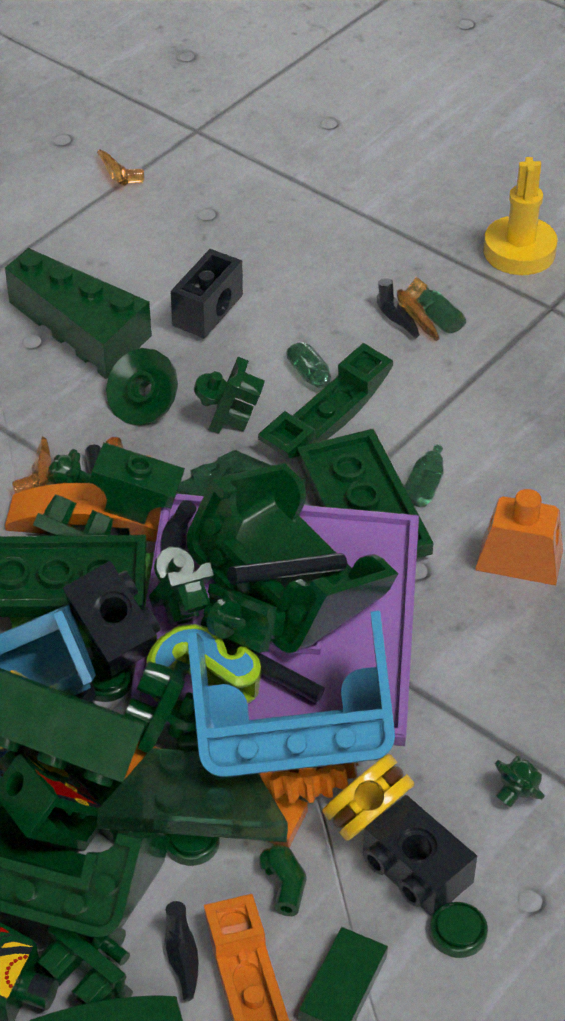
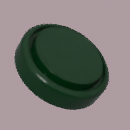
(109, 687)
(192, 849)
(458, 929)

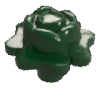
(67, 469)
(519, 780)

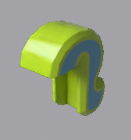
(238, 670)

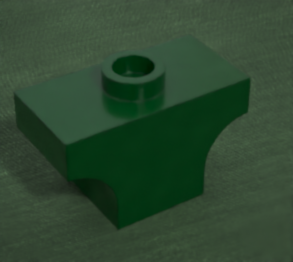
(134, 482)

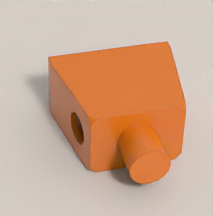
(523, 539)

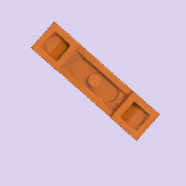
(88, 497)
(244, 960)

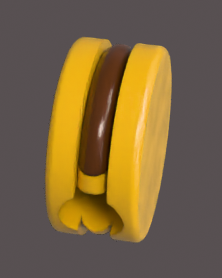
(368, 797)

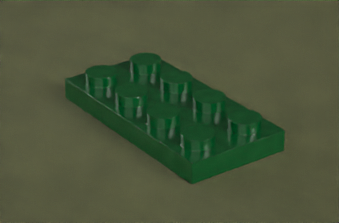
(358, 476)
(40, 566)

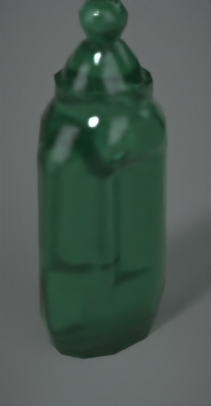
(441, 311)
(309, 364)
(425, 477)

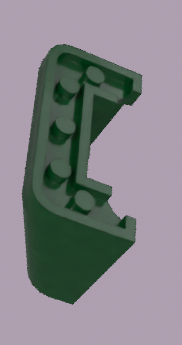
(257, 520)
(76, 890)

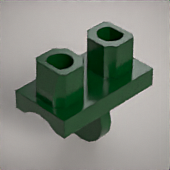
(214, 390)
(58, 515)
(180, 588)
(242, 618)
(165, 686)
(102, 977)

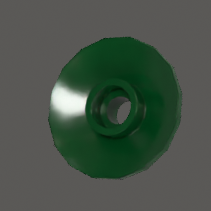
(128, 384)

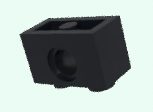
(207, 293)
(93, 598)
(410, 831)

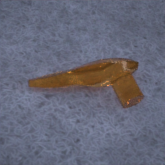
(119, 172)
(409, 301)
(39, 470)

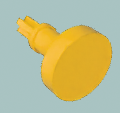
(522, 241)

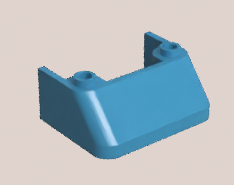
(49, 652)
(239, 746)

